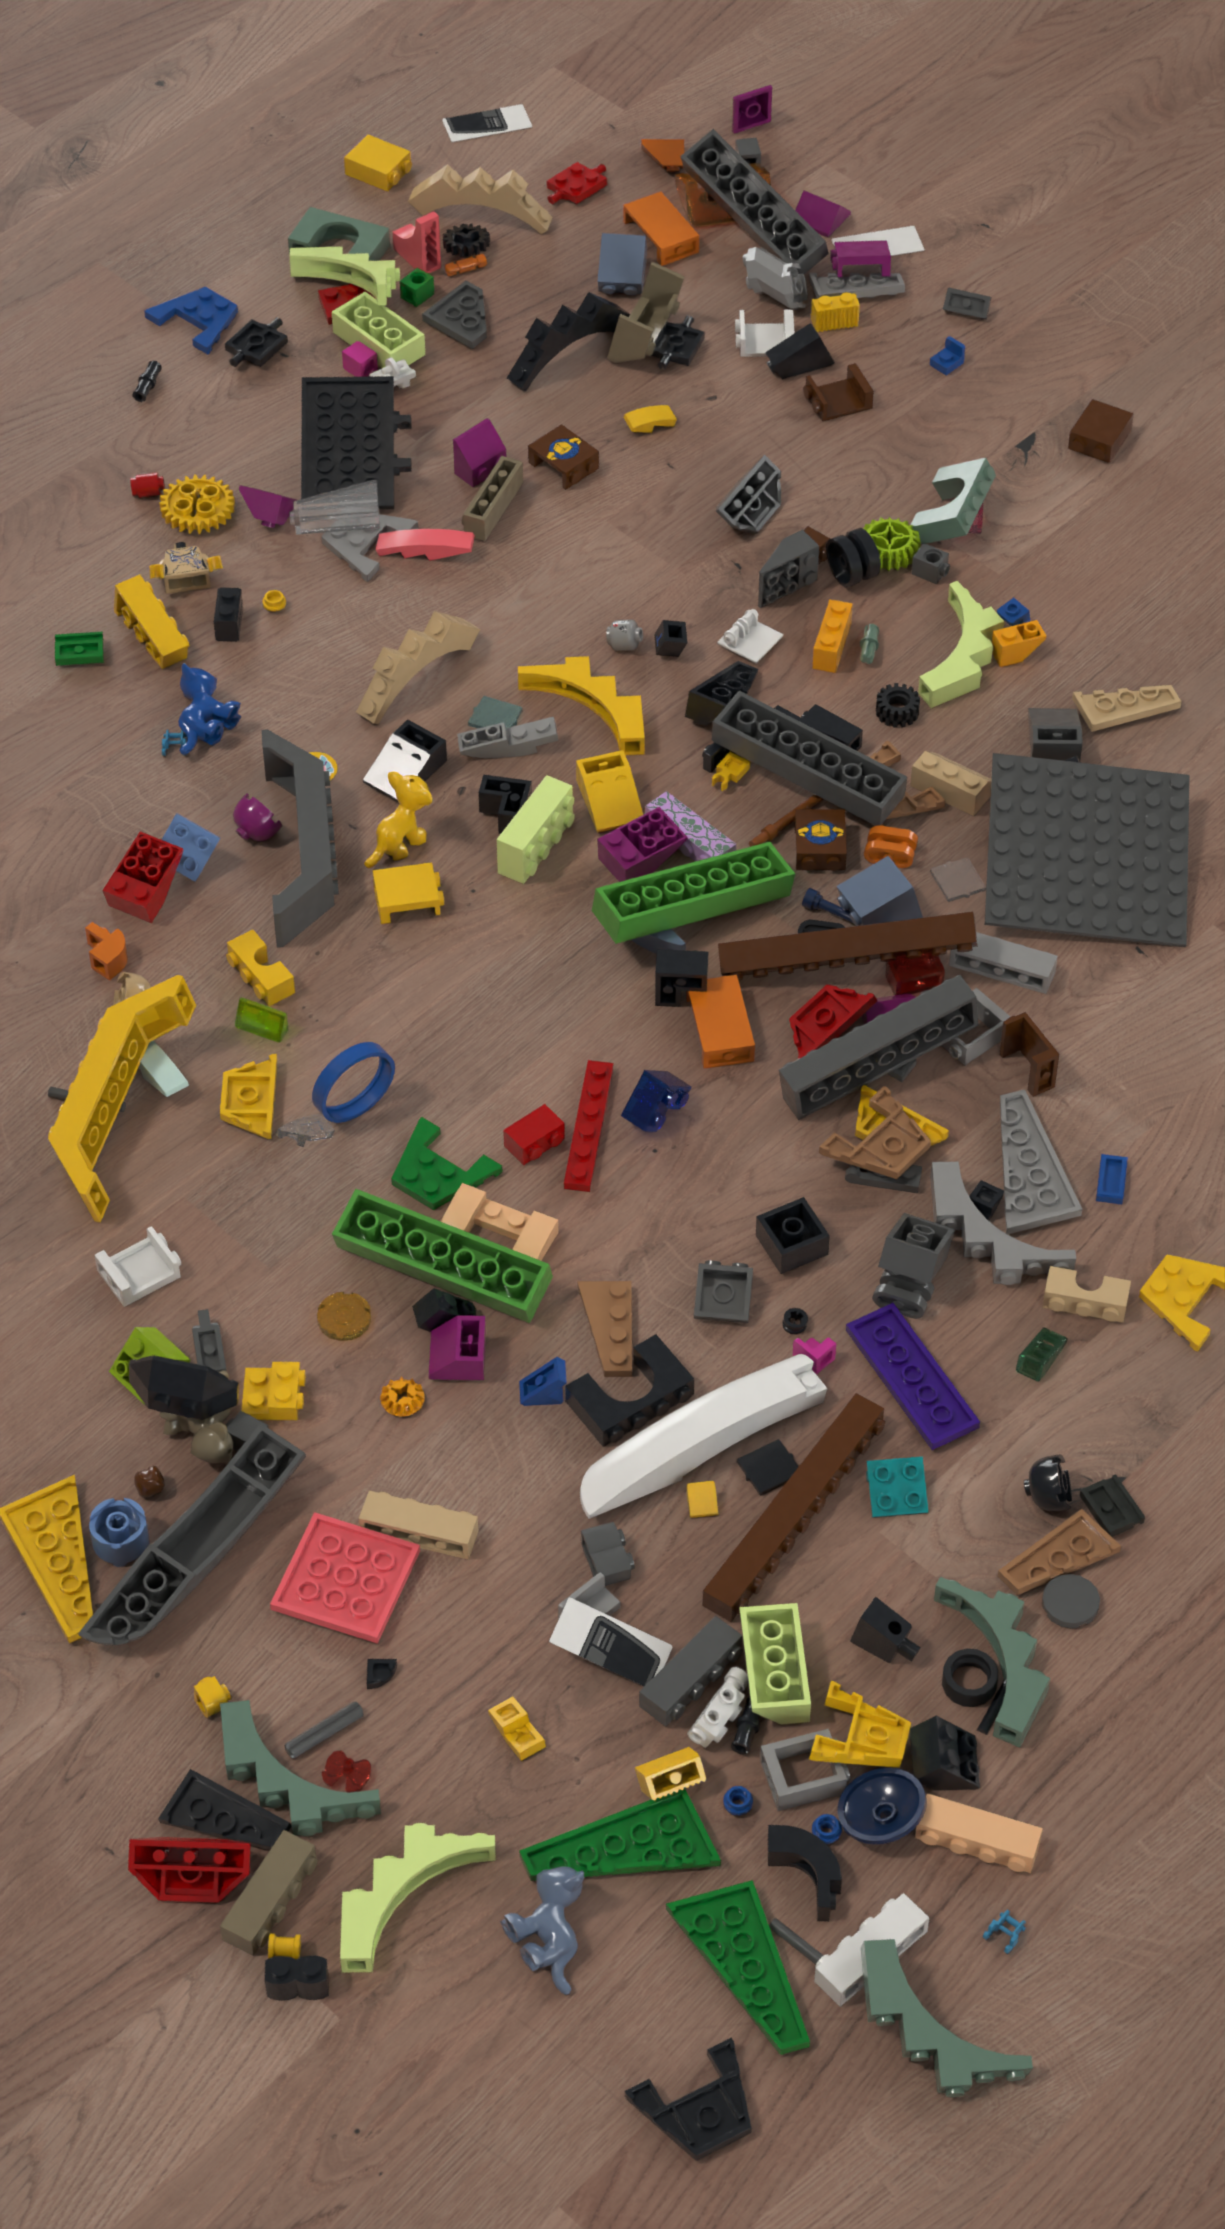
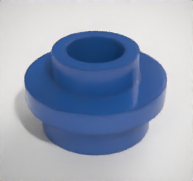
(738, 1793)
(827, 1821)

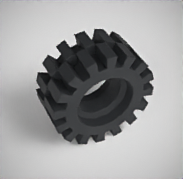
(897, 695)

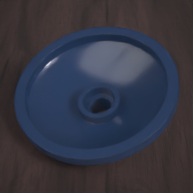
(882, 1806)

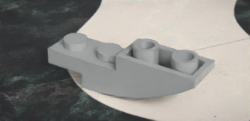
(504, 742)

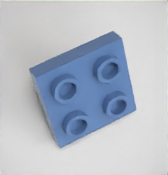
(196, 843)

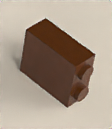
(1100, 431)

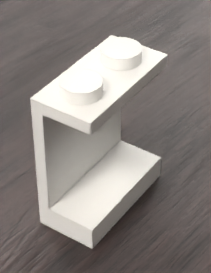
(759, 338)

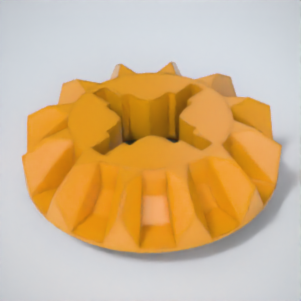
(405, 1405)

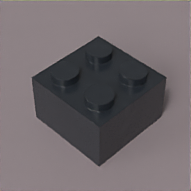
(792, 1235)

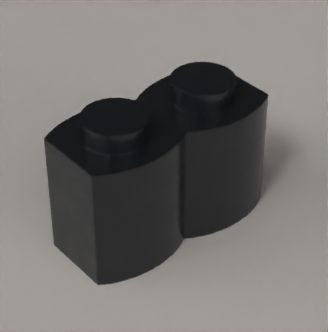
(296, 1978)

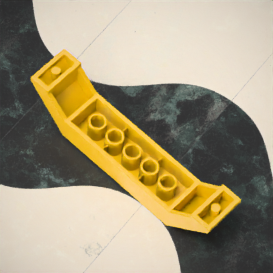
(106, 1078)

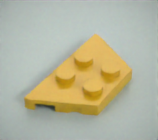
(250, 1096)
(869, 1119)

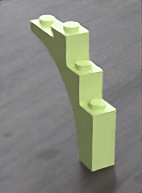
(331, 263)
(962, 669)
(394, 1879)

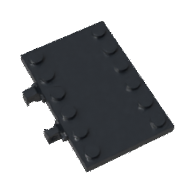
(350, 435)

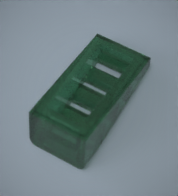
(1038, 1355)

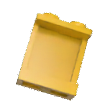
(406, 889)

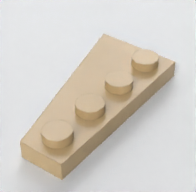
(1111, 709)

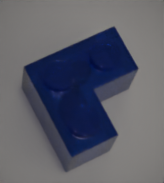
(653, 1097)

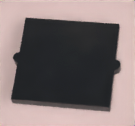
(768, 1467)

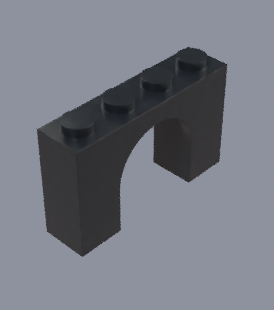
(612, 1418)

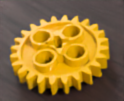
(212, 507)

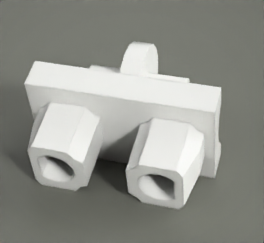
(400, 370)

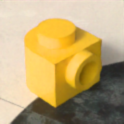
(209, 1695)

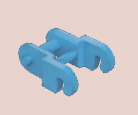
(165, 742)
(996, 1925)

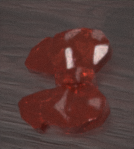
(357, 1772)

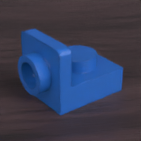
(950, 357)
(1014, 612)

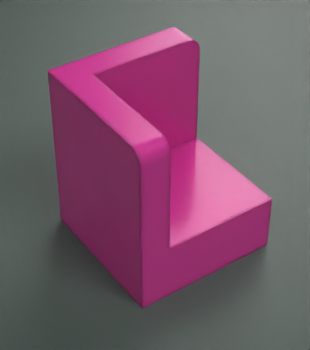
(359, 360)
(820, 1353)

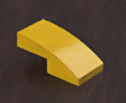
(646, 418)
(516, 1729)

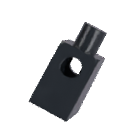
(884, 1633)

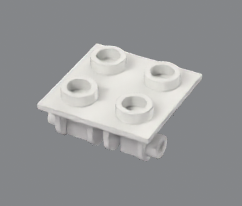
(750, 637)

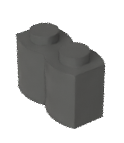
(606, 1553)

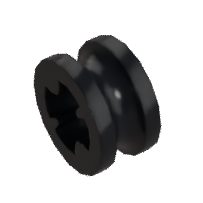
(793, 1328)

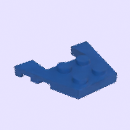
(202, 309)

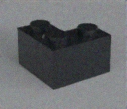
(503, 797)
(679, 972)

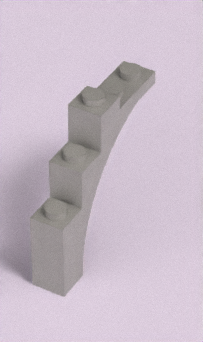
(981, 1238)

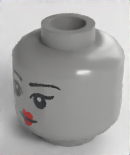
(624, 635)

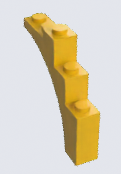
(598, 693)

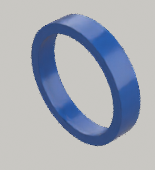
(368, 1097)

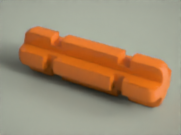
(465, 265)

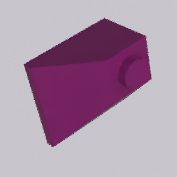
(752, 109)
(267, 506)

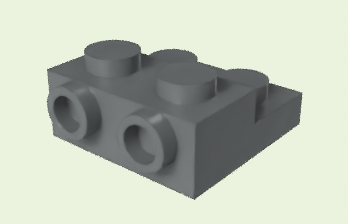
(723, 1292)

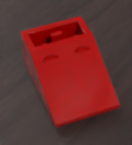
(143, 877)

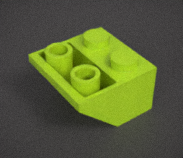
(140, 1344)

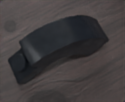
(808, 1853)

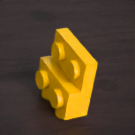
(274, 1391)

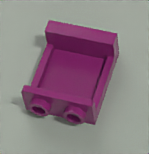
(861, 254)

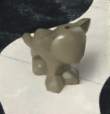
(211, 1437)

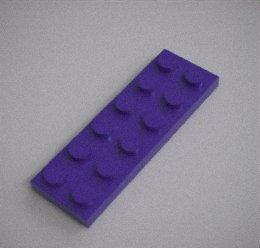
(912, 1376)

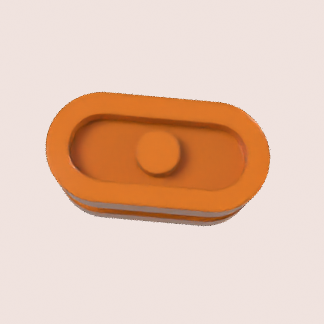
(891, 842)

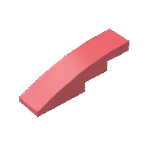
(431, 542)

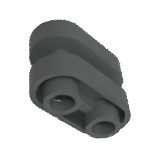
(907, 1295)

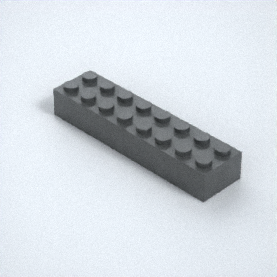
(753, 202)
(809, 758)
(879, 1047)

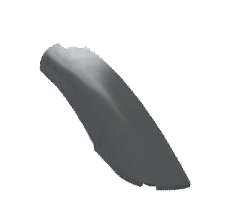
(196, 1541)

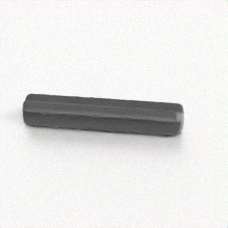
(324, 1729)

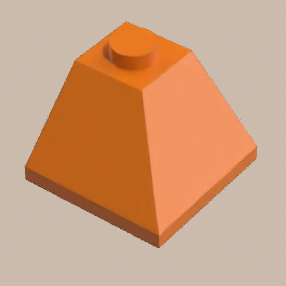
(665, 152)

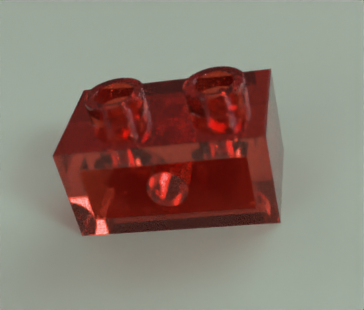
(914, 974)

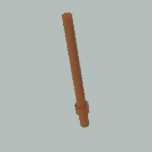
(771, 831)

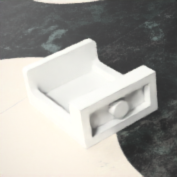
(139, 1268)

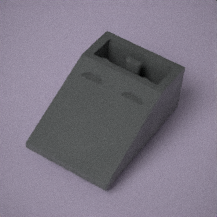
(788, 568)
(1055, 733)

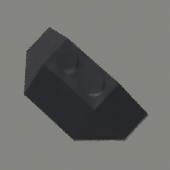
(182, 1387)

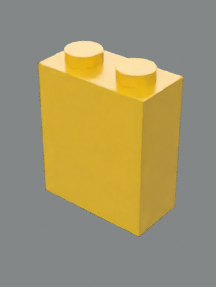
(377, 162)

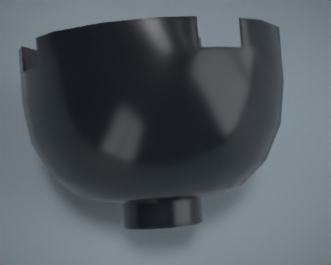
(1049, 1484)

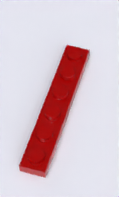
(588, 1126)

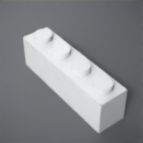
(842, 1971)

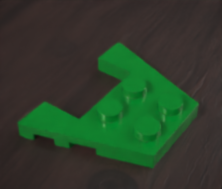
(431, 1177)

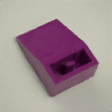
(640, 845)

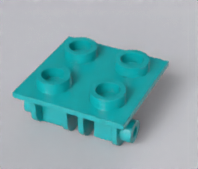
(897, 1486)

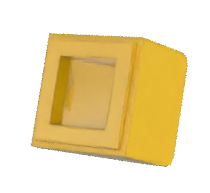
(702, 1499)

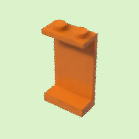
(663, 226)
(722, 1023)

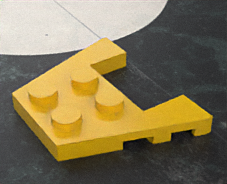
(1177, 1289)
(874, 1736)

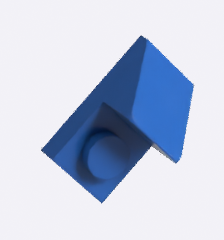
(544, 1384)

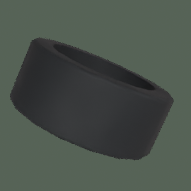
(976, 1659)

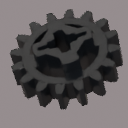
(466, 240)

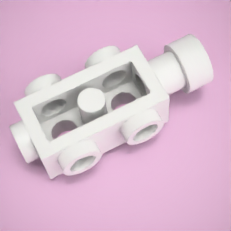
(721, 1707)

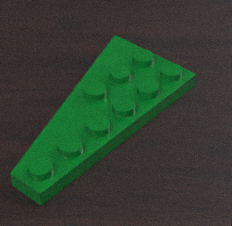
(635, 1840)

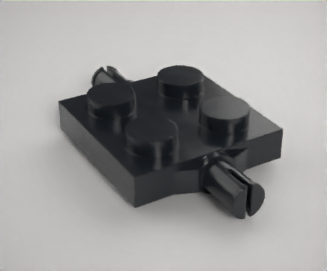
(256, 342)
(678, 343)

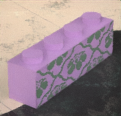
(703, 839)

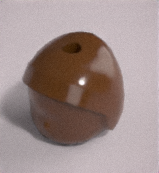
(149, 1482)

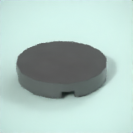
(1070, 1601)

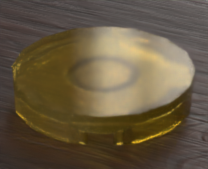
(343, 1316)

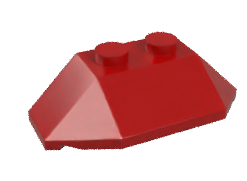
(189, 1867)

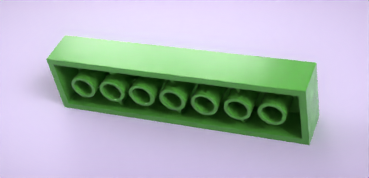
(692, 892)
(442, 1255)

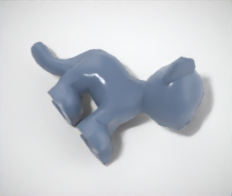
(557, 1890)

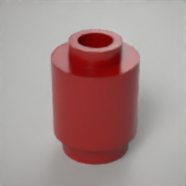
(147, 485)

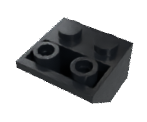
(944, 1756)

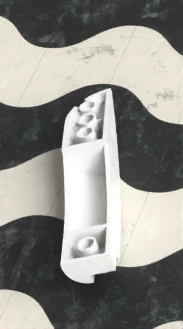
(699, 1432)

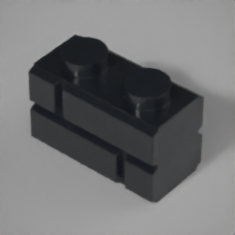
(228, 614)

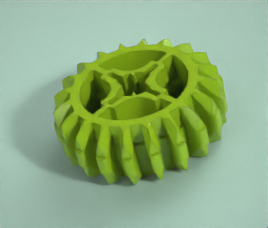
(894, 541)

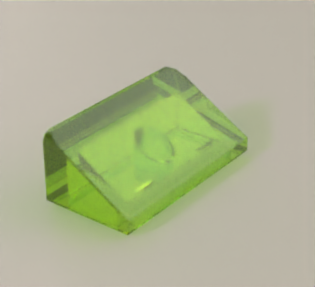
(261, 1020)

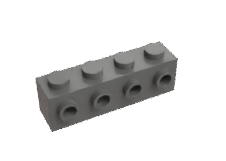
(691, 1671)

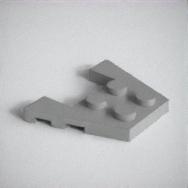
(356, 543)

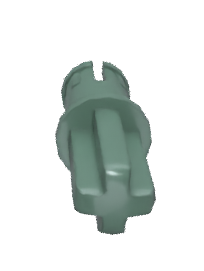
(869, 643)

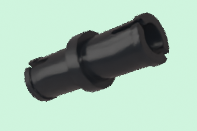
(147, 381)
(747, 1726)

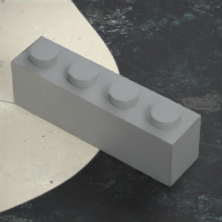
(1008, 963)

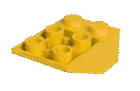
(608, 790)

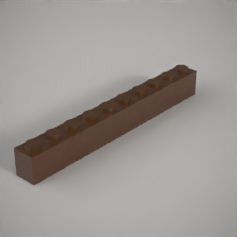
(848, 945)
(793, 1508)

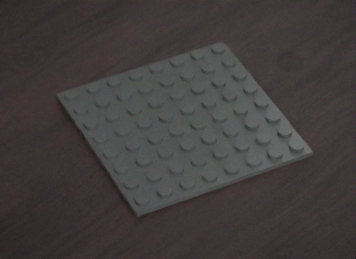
(1088, 850)

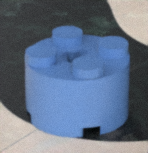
(118, 1531)

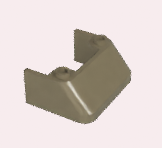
(637, 333)

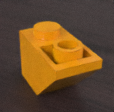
(1016, 642)

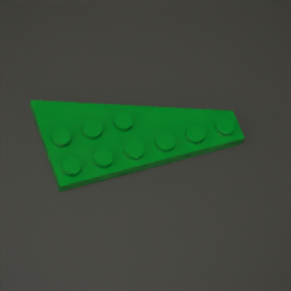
(739, 1946)

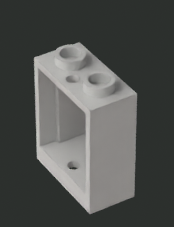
(993, 1018)
(804, 1793)

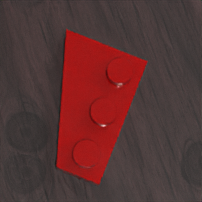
(337, 296)

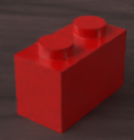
(534, 1134)

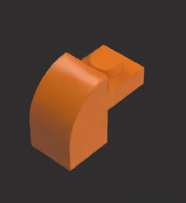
(108, 950)

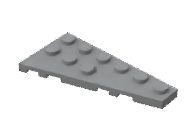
(1032, 1174)

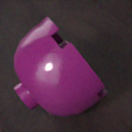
(254, 820)

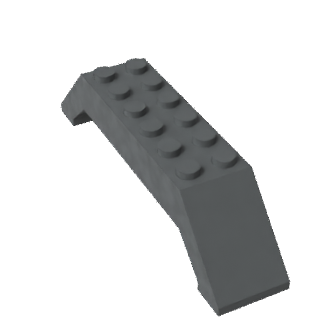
(314, 889)

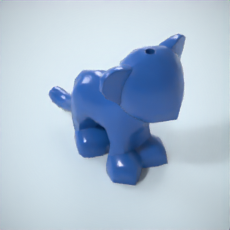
(205, 715)

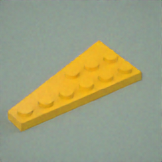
(51, 1543)

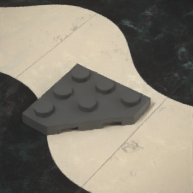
(460, 315)

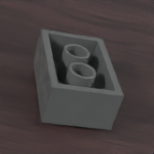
(916, 1248)

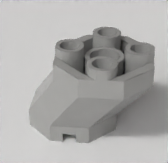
(775, 278)

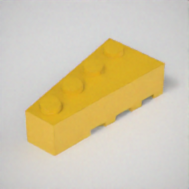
(150, 622)

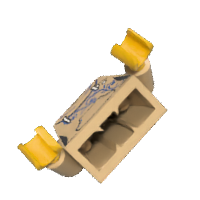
(185, 568)

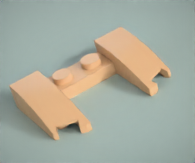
(532, 1232)

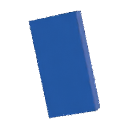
(1111, 1179)

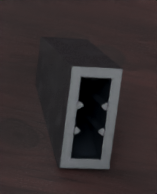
(799, 354)

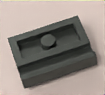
(1112, 1506)

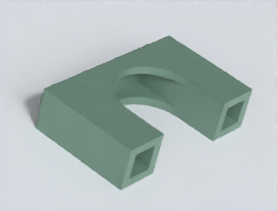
(320, 226)
(969, 485)

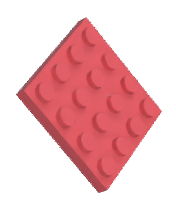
(345, 1577)

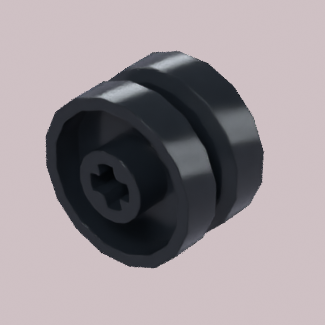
(853, 557)

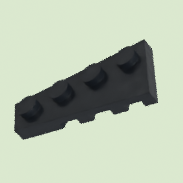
(219, 1812)

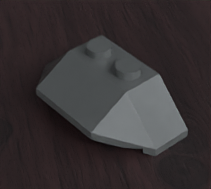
(753, 498)

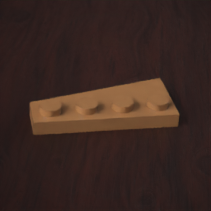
(610, 1321)
(1062, 1551)

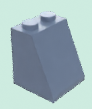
(622, 263)
(879, 895)

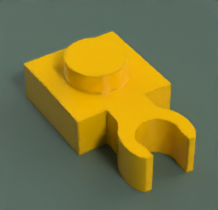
(730, 768)

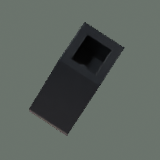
(440, 1307)

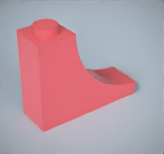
(420, 243)

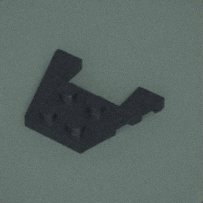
(706, 2116)

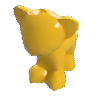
(412, 795)

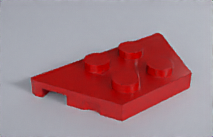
(827, 1016)

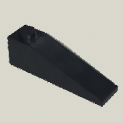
(714, 694)

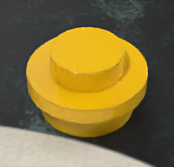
(274, 601)

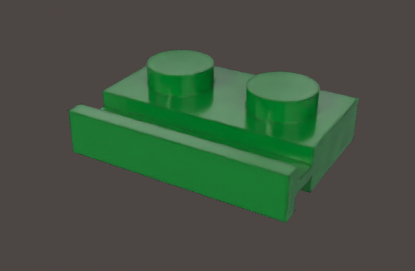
(79, 648)

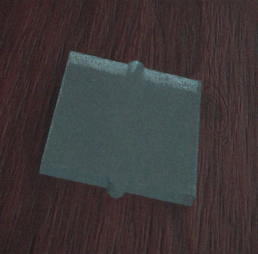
(494, 711)

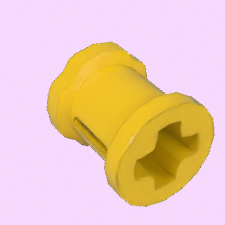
(284, 1946)

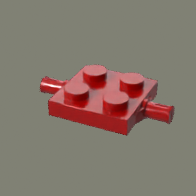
(576, 183)

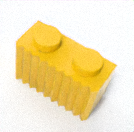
(835, 312)
(670, 1773)

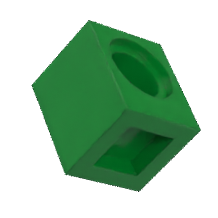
(417, 287)

